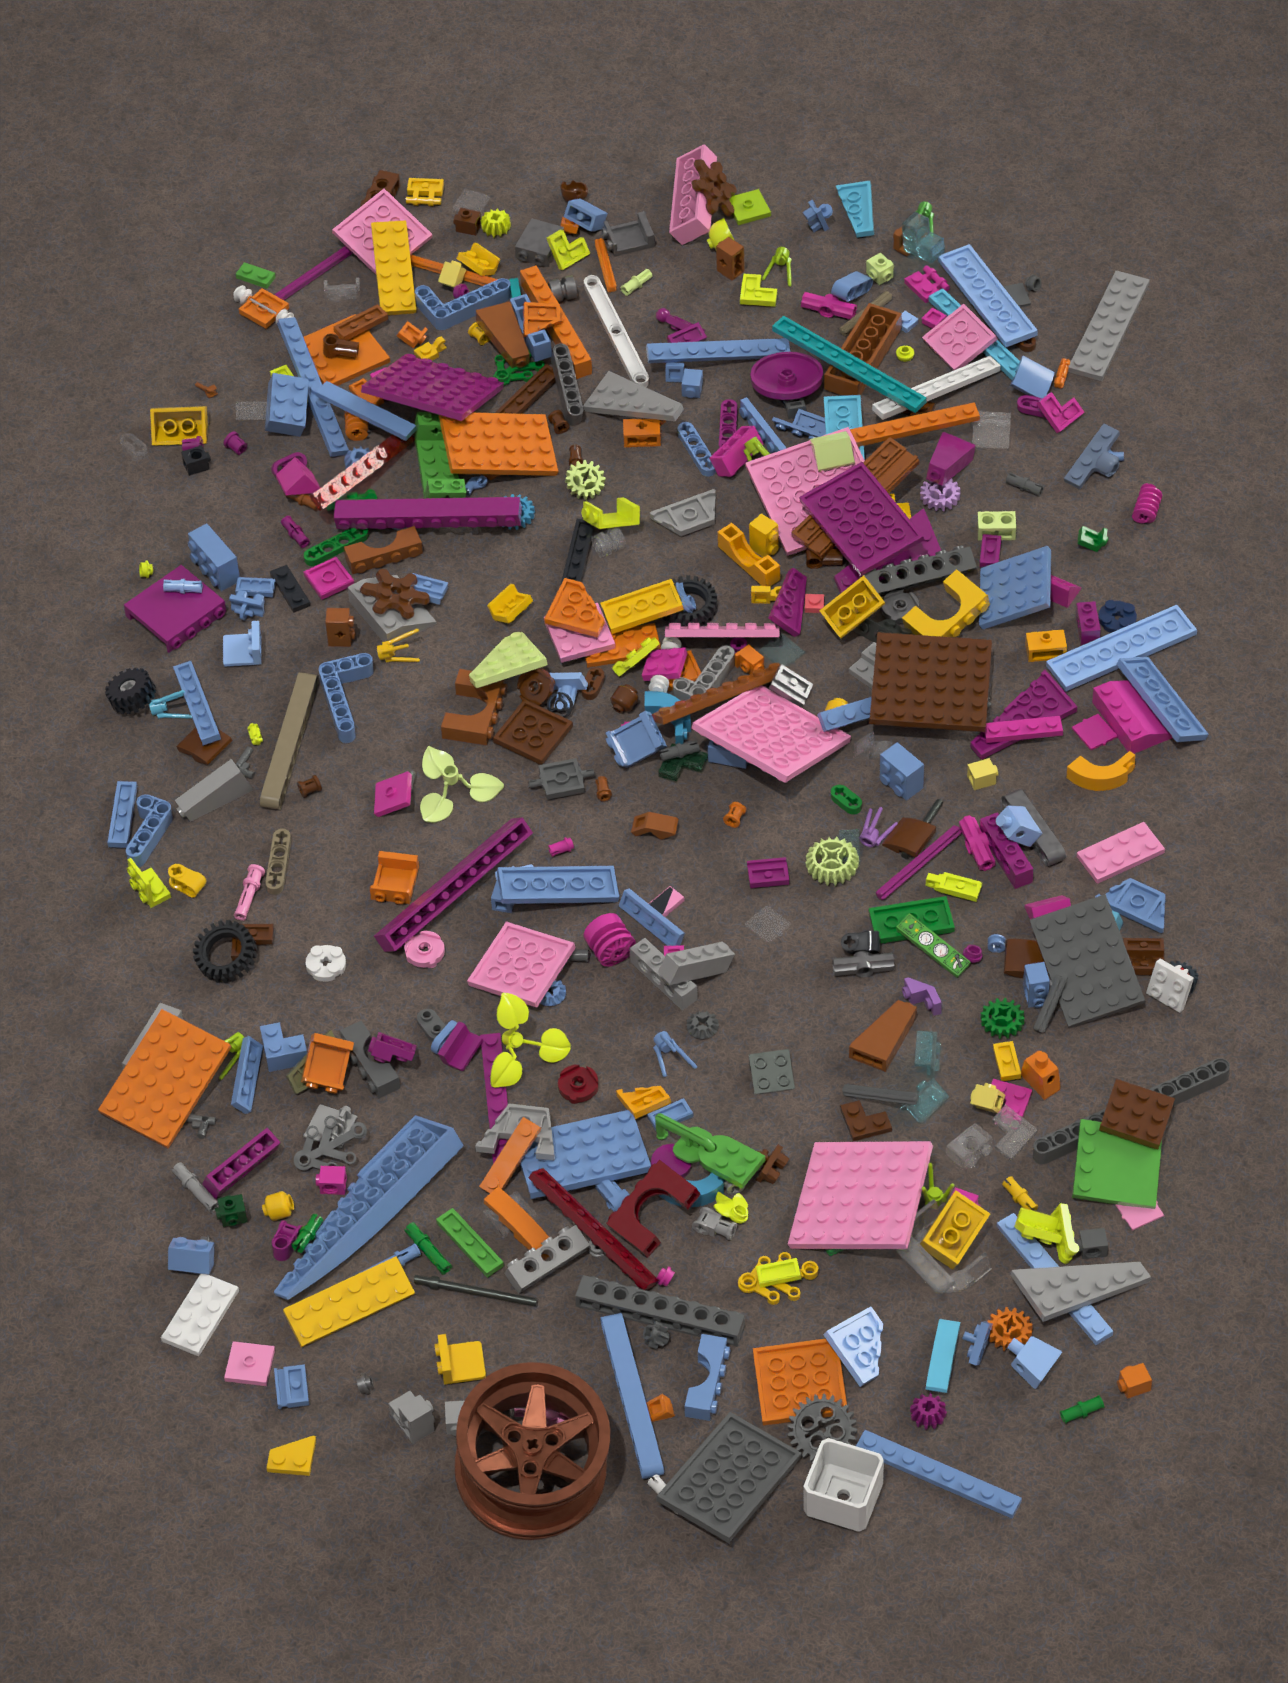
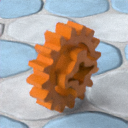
(1020, 1329)

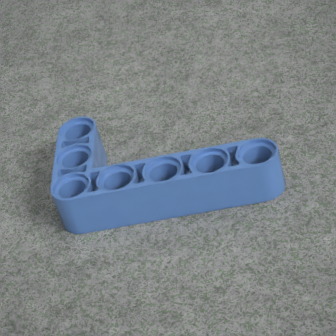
(460, 309)
(334, 674)

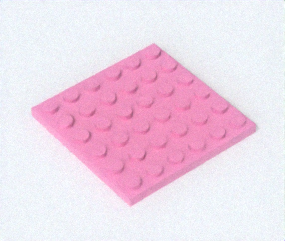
(787, 476)
(770, 733)
(860, 1195)

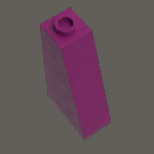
(949, 458)

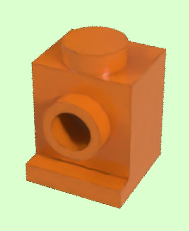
(749, 659)

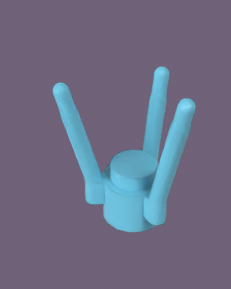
(158, 706)

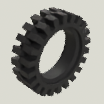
(704, 590)
(227, 971)

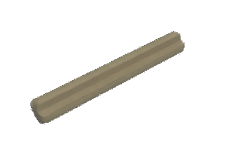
(881, 300)

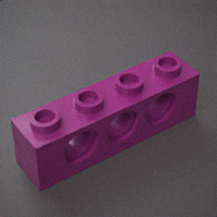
(1007, 853)
(241, 1163)

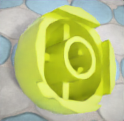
(718, 232)

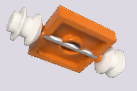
(262, 307)

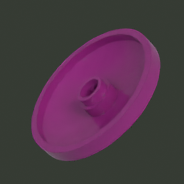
(786, 375)

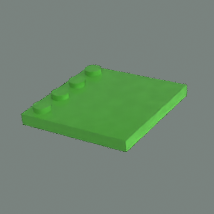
(1114, 1168)

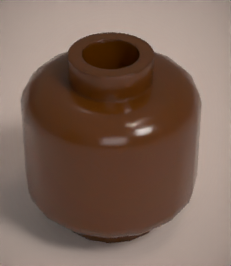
(624, 698)

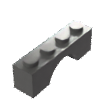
(379, 1077)

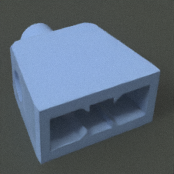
(1018, 825)
(1033, 1359)

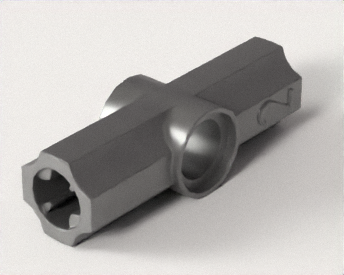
(863, 964)

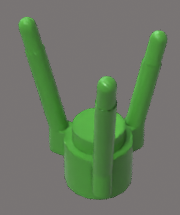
(925, 209)

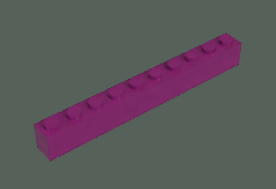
(428, 513)
(453, 884)

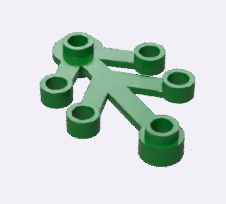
(507, 375)

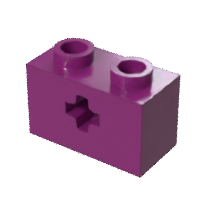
(1087, 622)

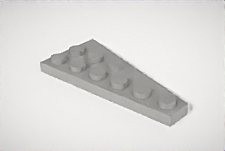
(626, 398)
(1068, 1288)

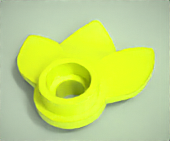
(733, 1208)

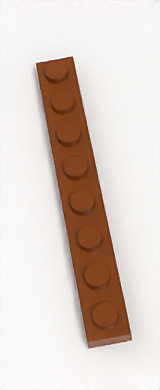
(716, 695)

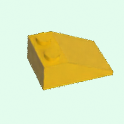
(954, 1230)

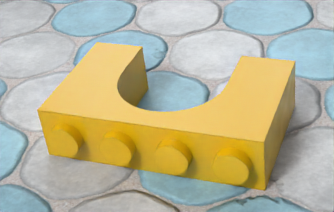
(972, 602)

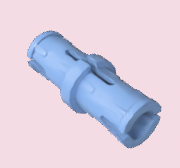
(182, 586)

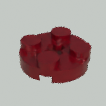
(580, 1093)

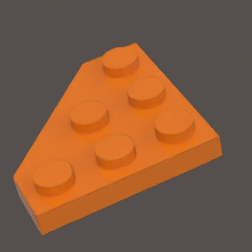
(575, 610)

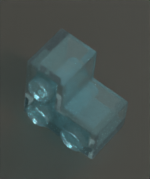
(919, 239)

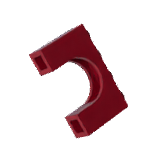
(658, 1181)

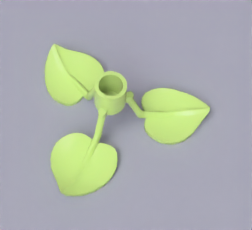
(438, 764)

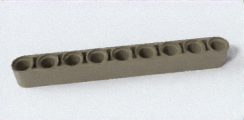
(289, 741)

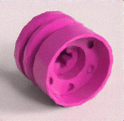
(609, 939)

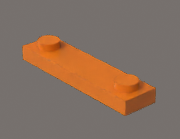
(511, 1156)

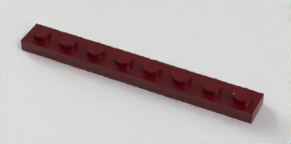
(594, 1229)

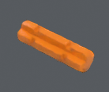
(1062, 373)

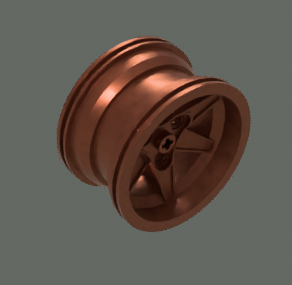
(536, 1388)

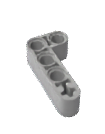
(710, 677)

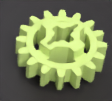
(592, 484)

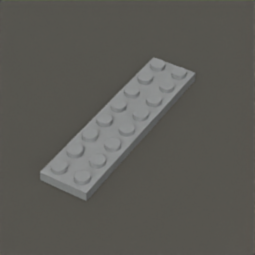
(1108, 325)

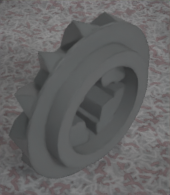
(702, 1031)

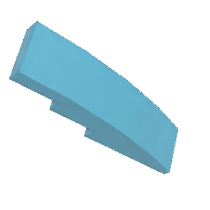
(942, 1356)

